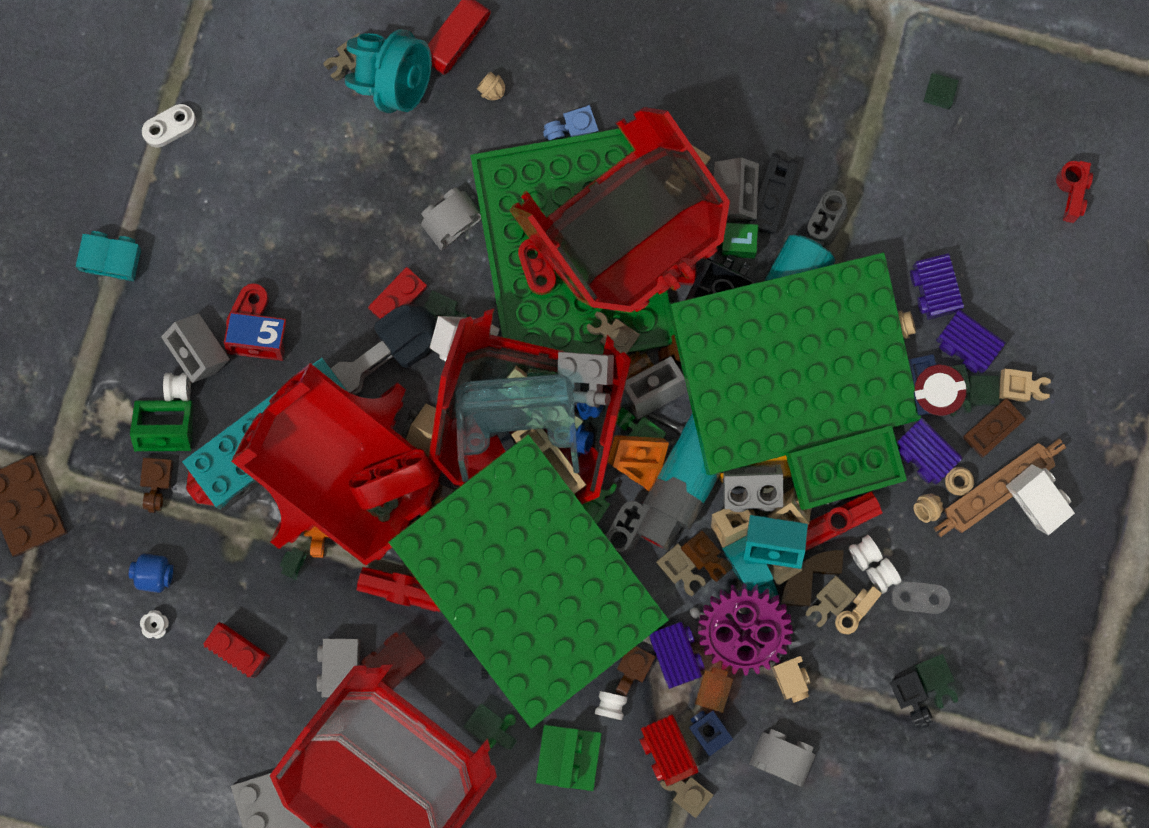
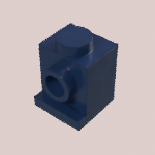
(717, 740)

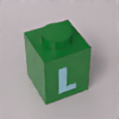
(739, 240)

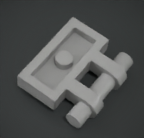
(591, 369)

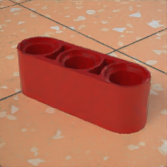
(457, 34)
(391, 479)

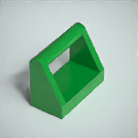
(162, 436)

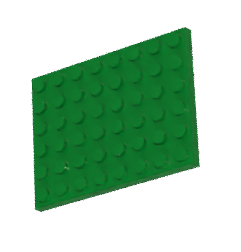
(552, 175)
(794, 362)
(528, 581)

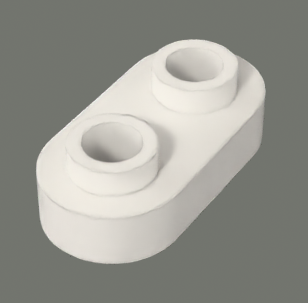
(169, 127)

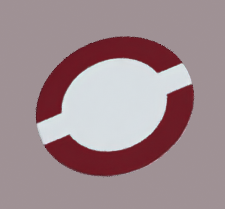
(940, 390)

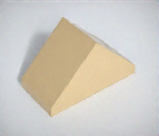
(422, 428)

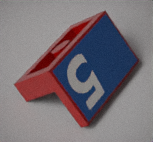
(255, 336)

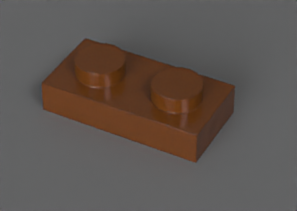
(994, 428)

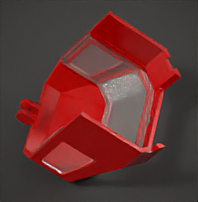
(379, 763)

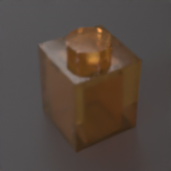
(714, 690)

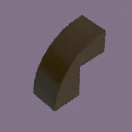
(799, 587)

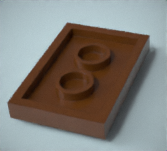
(27, 507)

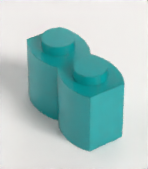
(108, 256)

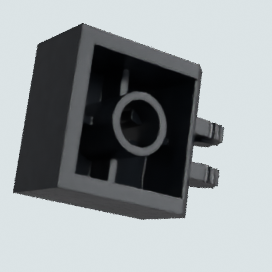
(719, 277)

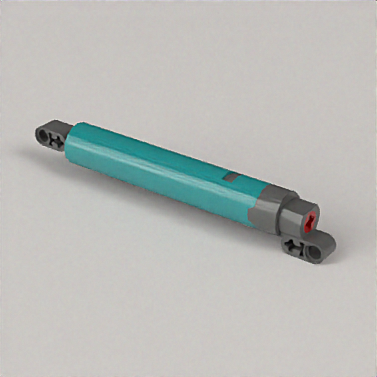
(683, 481)

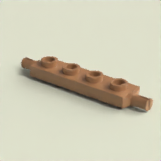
(993, 491)

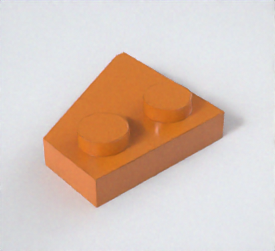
(639, 457)

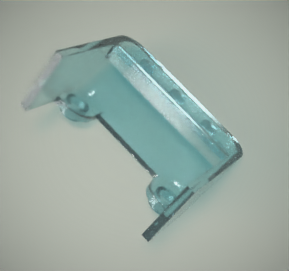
(515, 406)

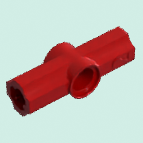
(854, 512)
(395, 588)

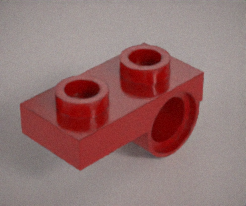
(1075, 203)

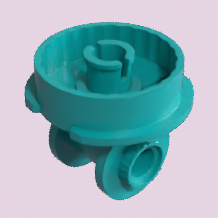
(390, 69)

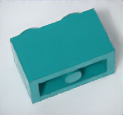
(775, 541)

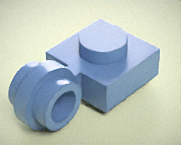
(577, 123)

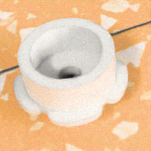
(146, 624)

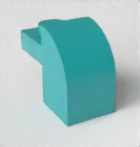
(749, 572)

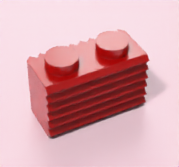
(236, 650)
(669, 751)

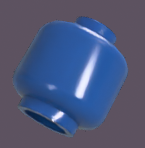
(151, 573)

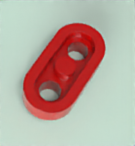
(536, 268)
(243, 304)

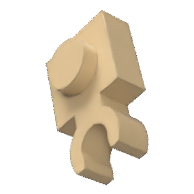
(1019, 386)

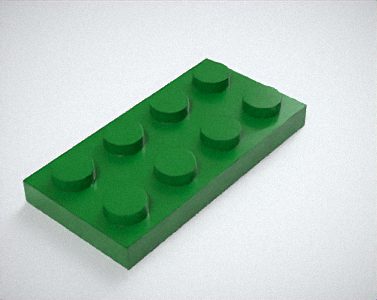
(846, 467)

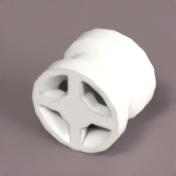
(176, 387)
(865, 552)
(884, 575)
(611, 705)

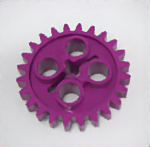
(726, 645)

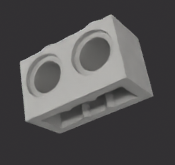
(753, 479)

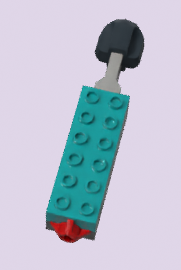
(220, 483)

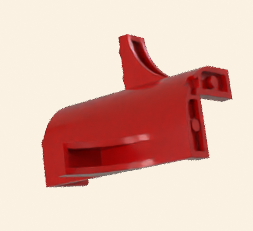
(311, 447)

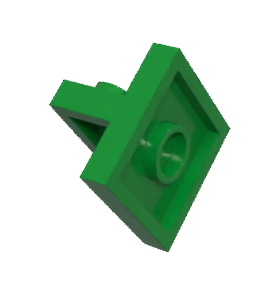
(568, 758)

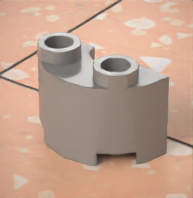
(450, 218)
(783, 758)

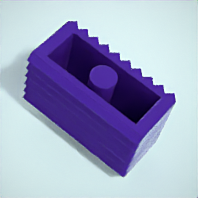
(937, 286)
(970, 342)
(928, 452)
(676, 655)

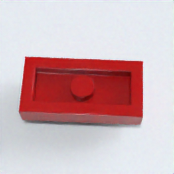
(401, 291)

